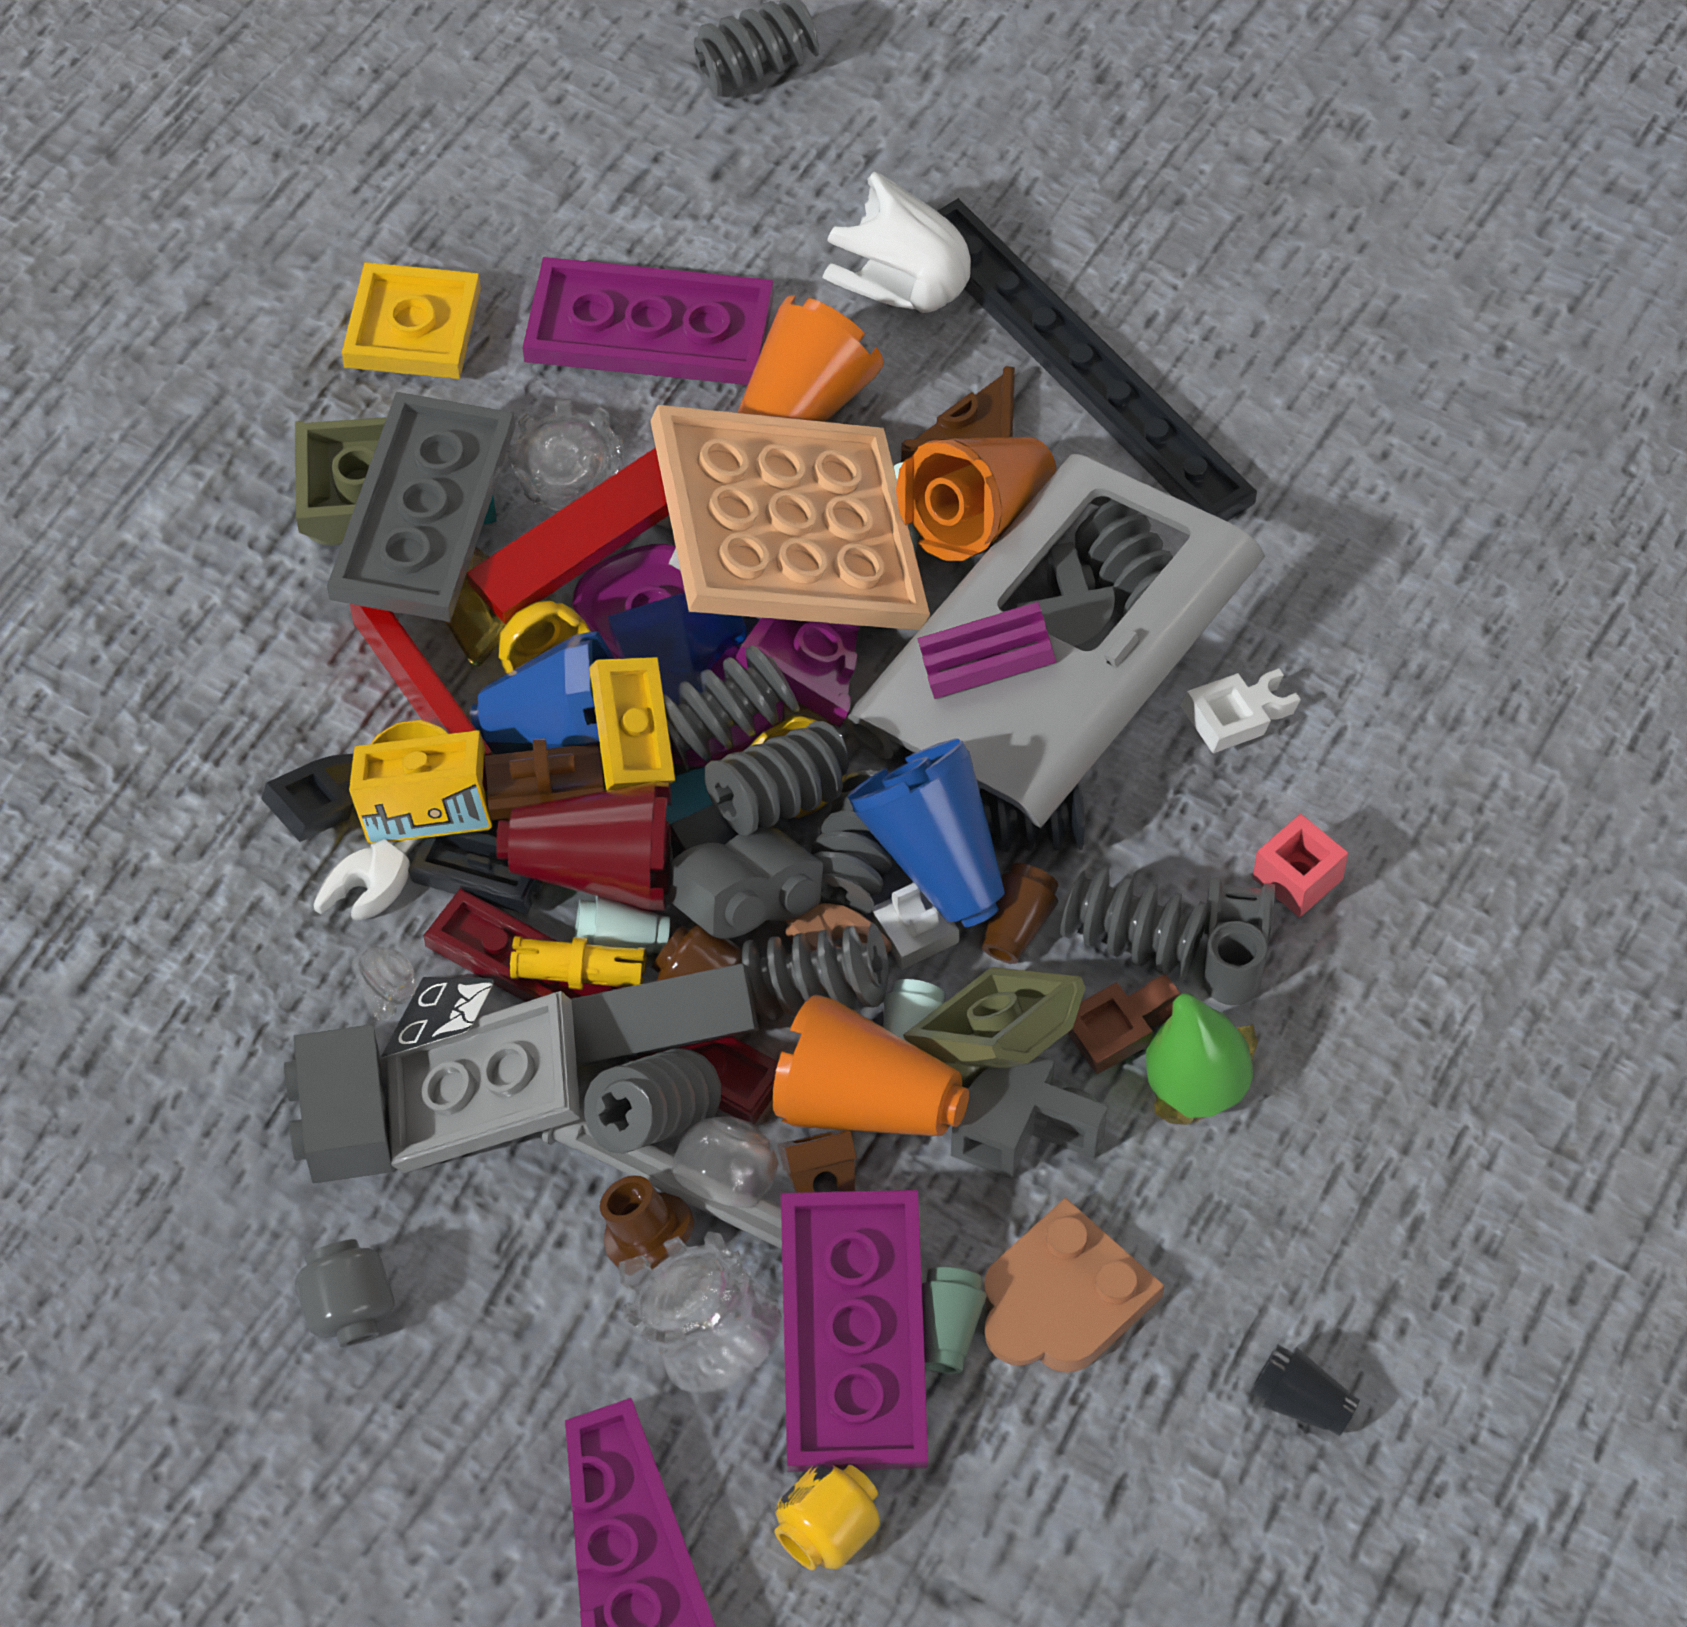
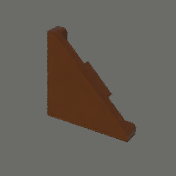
(974, 416)

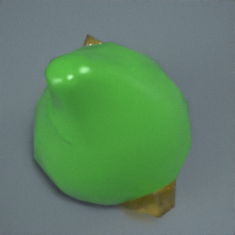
(1199, 1062)

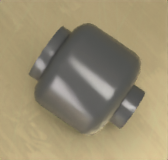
(344, 1292)

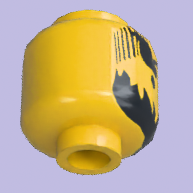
(827, 1516)

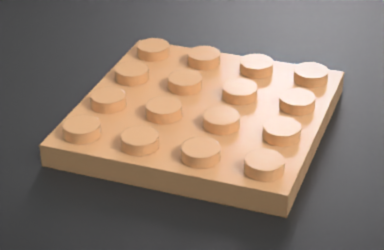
(787, 519)

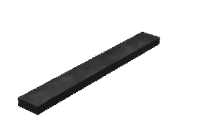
(1097, 374)

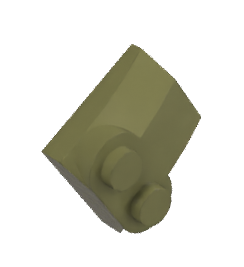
(330, 473)
(1000, 1020)

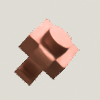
(1117, 1025)

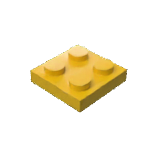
(411, 320)

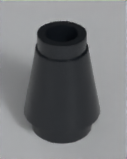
(1304, 1391)

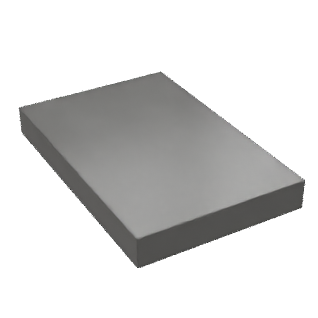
(484, 1085)

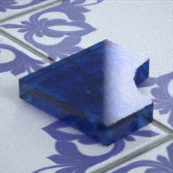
(679, 639)

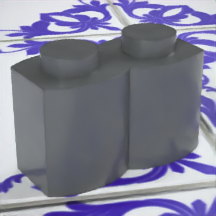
(745, 882)

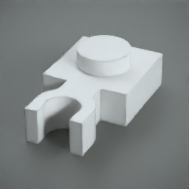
(1233, 713)

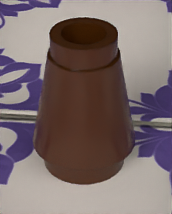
(1021, 912)

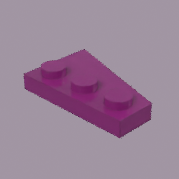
(813, 659)

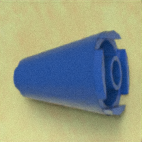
(936, 829)

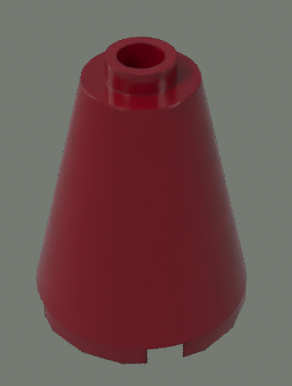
(596, 843)

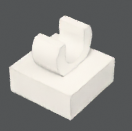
(913, 926)

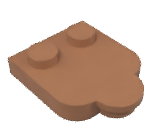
(1064, 1293)

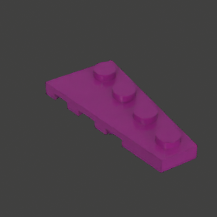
(625, 1530)

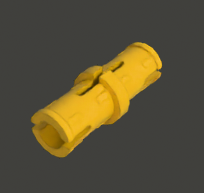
(577, 963)

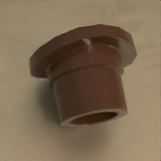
(642, 1220)

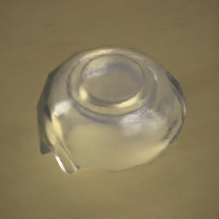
(725, 1161)

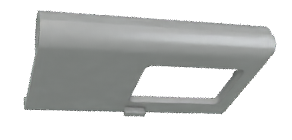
(1050, 724)

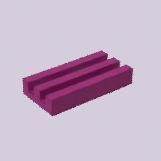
(984, 642)

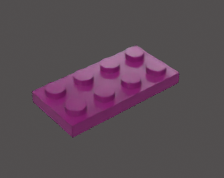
(648, 320)
(853, 1330)

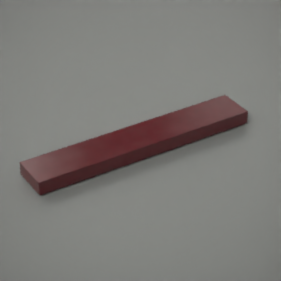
(482, 941)

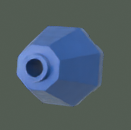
(543, 699)

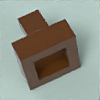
(819, 1153)

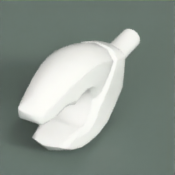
(378, 868)

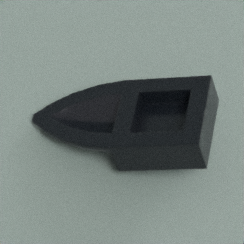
(312, 796)

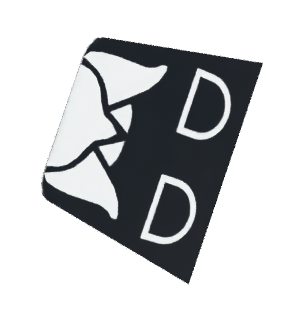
(438, 1011)

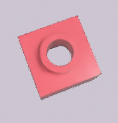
(1300, 864)

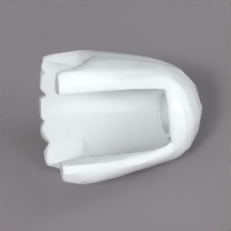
(911, 248)

